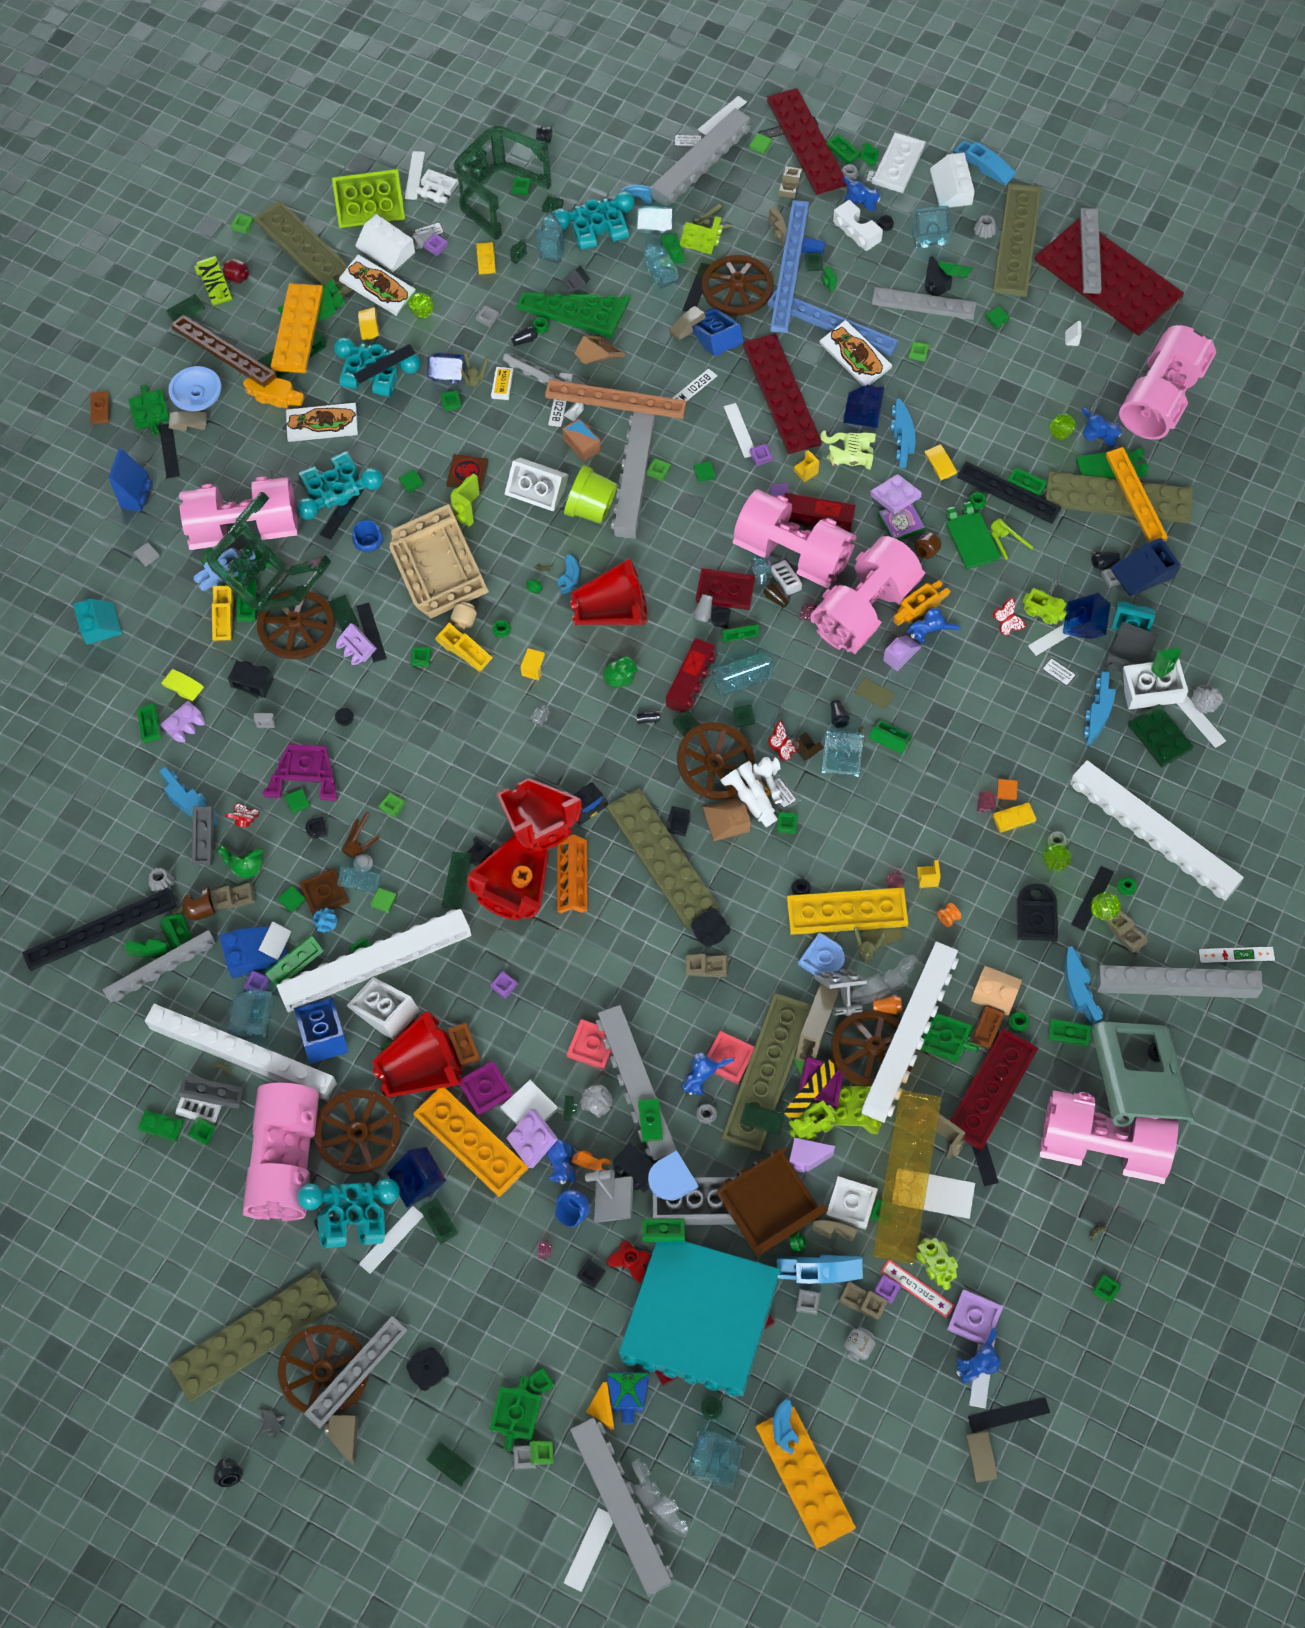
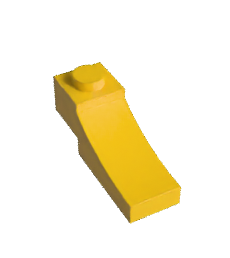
(222, 613)
(463, 647)

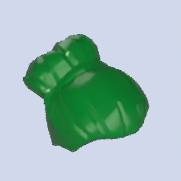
(620, 672)

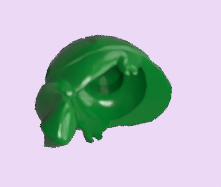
(245, 865)

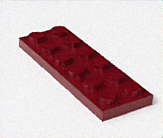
(993, 1087)

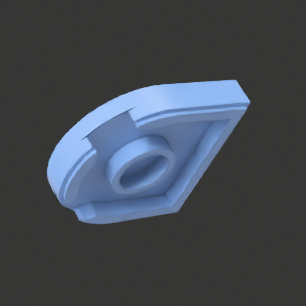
(823, 956)
(671, 1178)

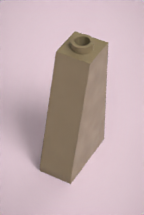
(817, 1023)

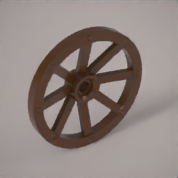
(737, 283)
(297, 626)
(710, 757)
(869, 1049)
(354, 1128)
(318, 1364)

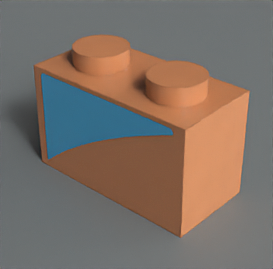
(581, 439)

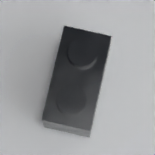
(250, 678)
(635, 1164)

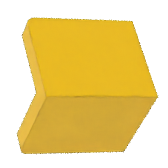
(807, 468)
(532, 664)
(929, 875)

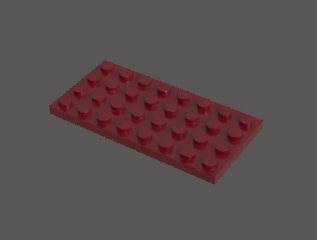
(1128, 287)

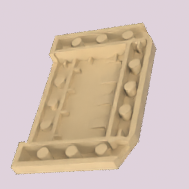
(436, 562)

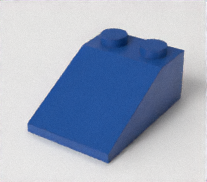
(718, 332)
(129, 482)
(243, 951)
(321, 1030)

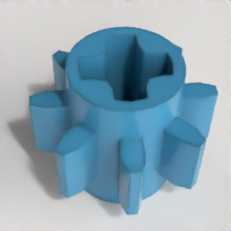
(325, 920)

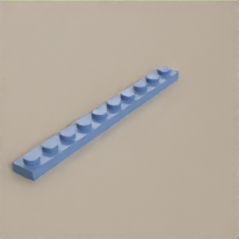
(789, 267)

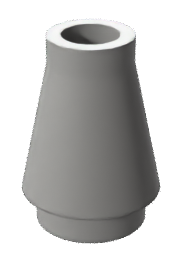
(421, 237)
(703, 609)

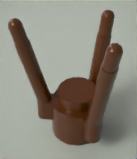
(352, 846)

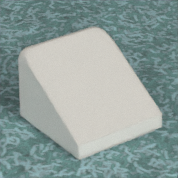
(1073, 334)
(574, 411)

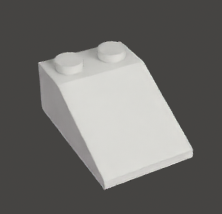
(384, 1007)

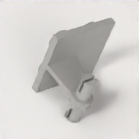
(842, 980)
(612, 1196)

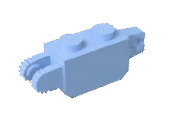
(213, 578)

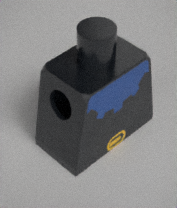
(591, 802)

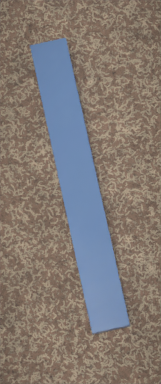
(830, 321)

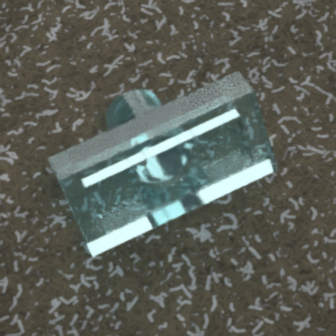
(761, 568)

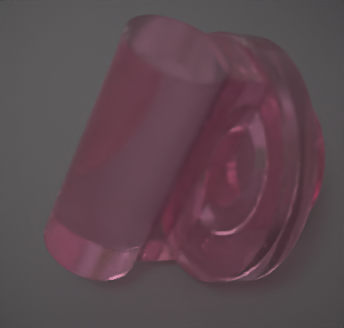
(806, 612)
(986, 801)
(895, 880)

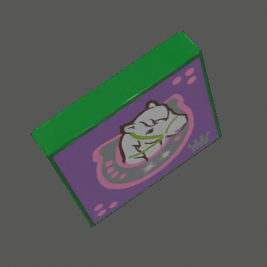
(903, 523)

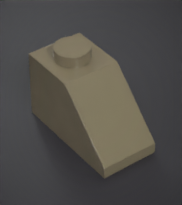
(343, 1432)

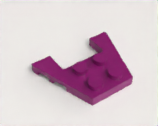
(303, 764)

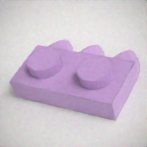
(356, 644)
(182, 721)

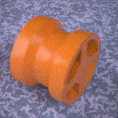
(521, 880)
(949, 914)

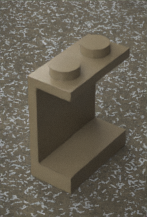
(952, 1134)

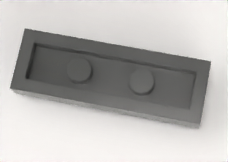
(202, 835)
(210, 1092)

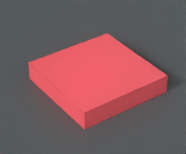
(589, 1046)
(731, 1047)

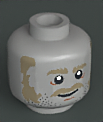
(859, 1344)

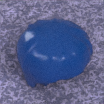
(367, 536)
(572, 1208)

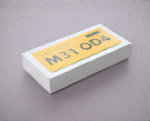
(502, 383)

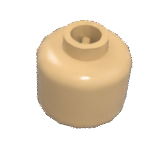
(463, 615)

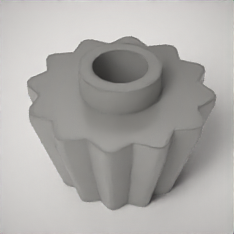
(985, 226)
(160, 880)

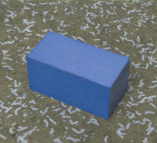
(813, 246)

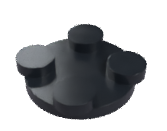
(710, 927)
(427, 1368)

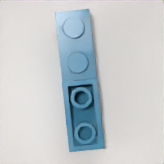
(987, 161)
(903, 431)
(1100, 709)
(181, 796)
(1076, 983)
(820, 1270)

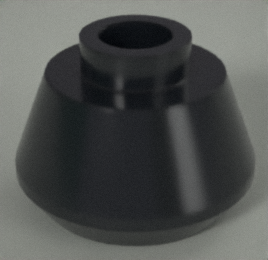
(227, 1473)

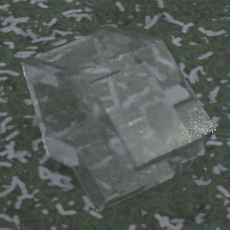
(540, 716)

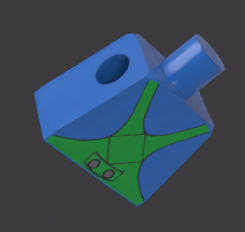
(628, 1393)

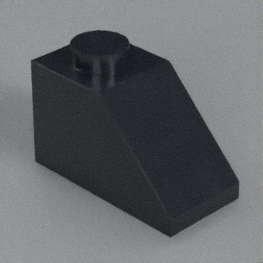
(937, 280)

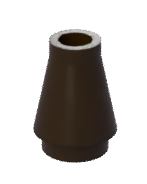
(774, 593)

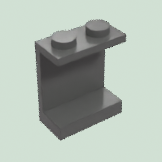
(1130, 647)

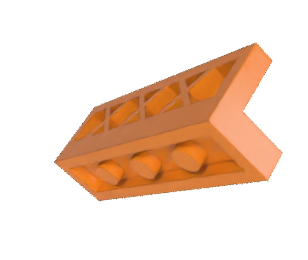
(575, 872)

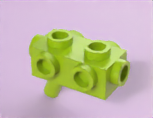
(1044, 606)
(808, 1125)
(937, 1262)

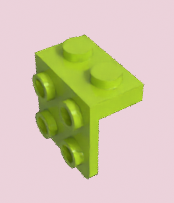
(700, 237)
(463, 497)
(851, 1106)

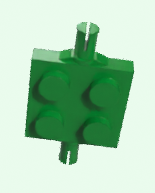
(149, 409)
(948, 1038)
(515, 1413)

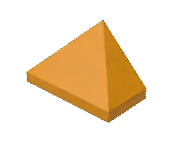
(601, 1408)

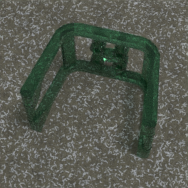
(480, 164)
(262, 603)

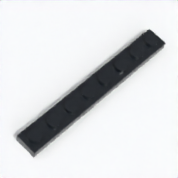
(99, 929)

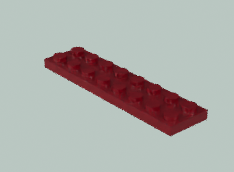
(806, 141)
(782, 393)

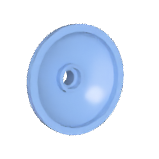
(193, 382)

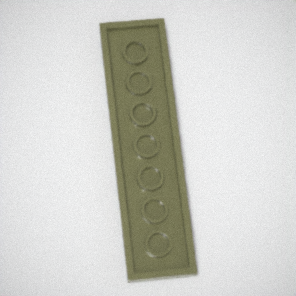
(1017, 240)
(303, 245)
(1107, 497)
(661, 857)
(767, 1068)
(252, 1336)

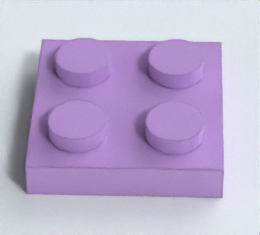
(895, 494)
(532, 1138)
(974, 1317)

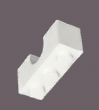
(865, 235)

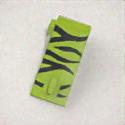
(213, 280)

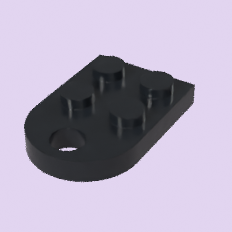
(1037, 916)

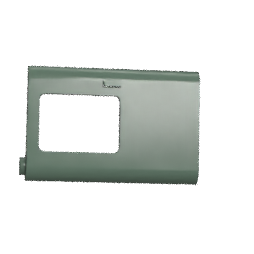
(1140, 1092)

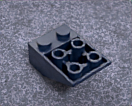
(1146, 567)

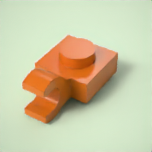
(586, 1160)

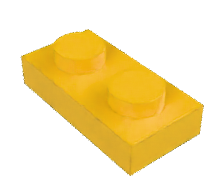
(486, 258)
(1014, 817)

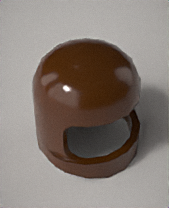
(198, 908)

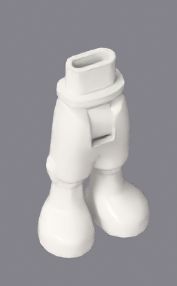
(754, 796)

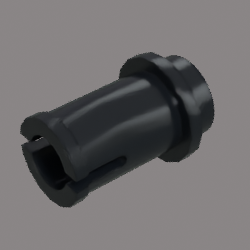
(648, 717)

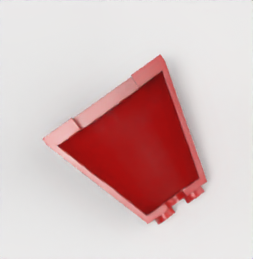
(611, 599)
(539, 814)
(494, 886)
(418, 1060)

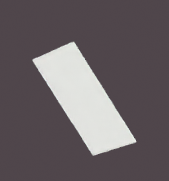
(275, 940)

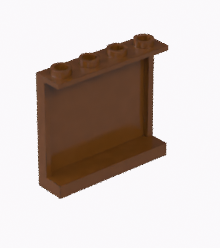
(769, 1201)

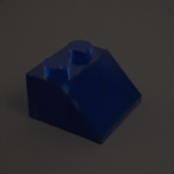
(445, 366)
(864, 406)
(1087, 617)
(416, 1176)

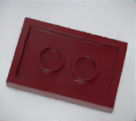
(726, 588)

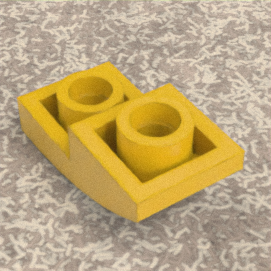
(368, 323)
(941, 462)

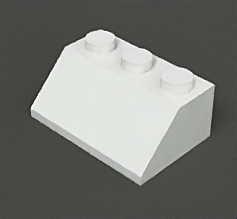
(952, 181)
(385, 243)
(536, 484)
(1146, 689)

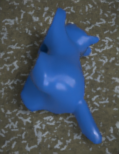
(860, 194)
(1098, 427)
(931, 622)
(702, 1069)
(560, 1158)
(984, 1361)

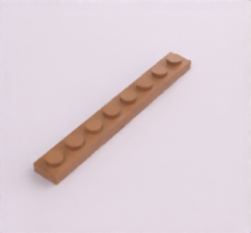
(616, 399)

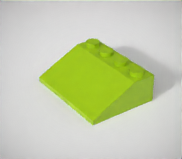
(368, 194)

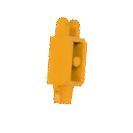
(276, 393)
(920, 602)

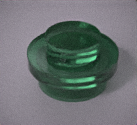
(711, 1408)

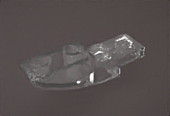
(883, 987)
(660, 1509)

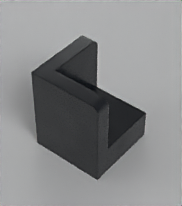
(576, 279)
(678, 821)
(479, 851)

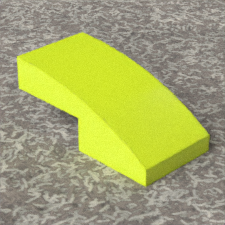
(182, 684)

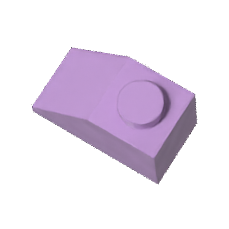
(900, 651)
(809, 1154)

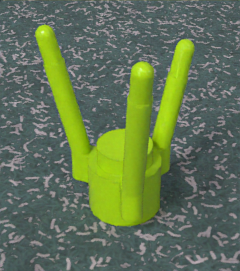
(1001, 529)

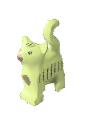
(853, 445)

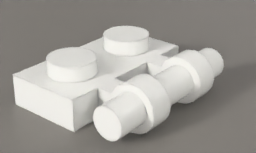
(439, 182)

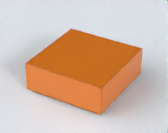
(1007, 789)

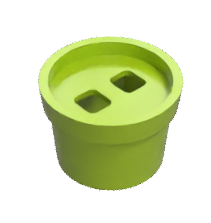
(590, 496)

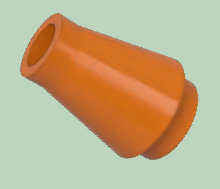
(889, 1005)

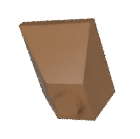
(597, 349)
(727, 818)

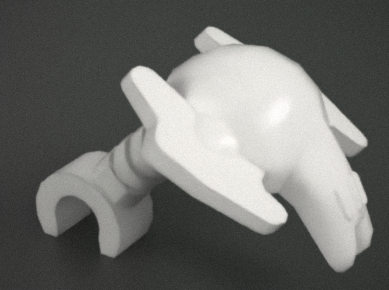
(766, 769)

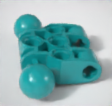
(596, 218)
(365, 355)
(335, 485)
(334, 1233)

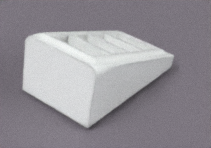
(787, 589)
(192, 1115)

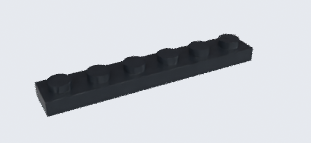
(1009, 492)

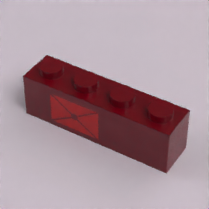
(811, 510)
(690, 676)

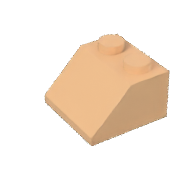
(996, 990)

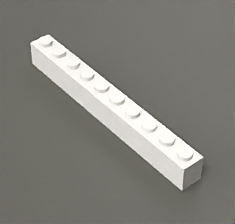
(1156, 831)
(374, 960)
(909, 1032)
(238, 1051)

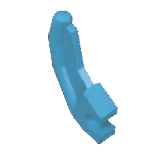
(640, 191)
(571, 576)
(781, 1427)

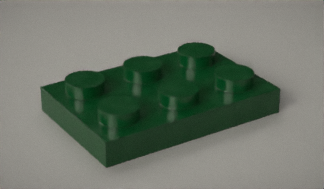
(1160, 735)

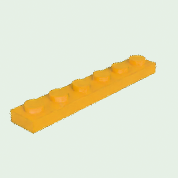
(1136, 495)

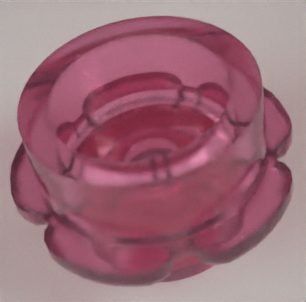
(544, 1250)

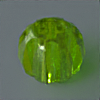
(421, 305)
(1062, 426)
(1052, 852)
(1105, 906)

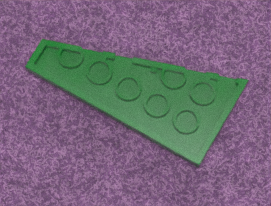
(581, 311)

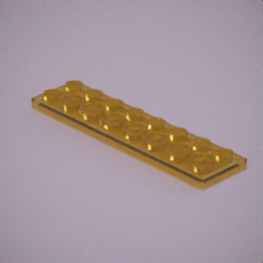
(907, 1177)

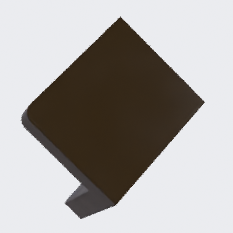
(806, 747)

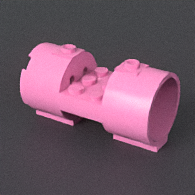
(1160, 397)
(206, 516)
(765, 524)
(885, 572)
(1073, 1128)
(280, 1151)

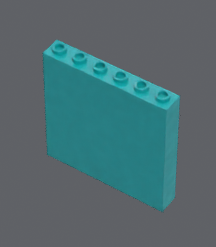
(700, 1316)

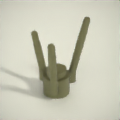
(704, 221)
(472, 376)
(867, 949)

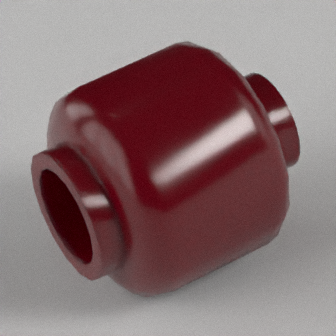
(235, 271)

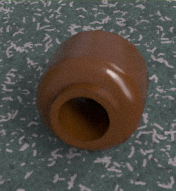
(927, 545)

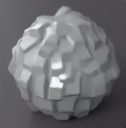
(1206, 698)
(596, 1100)

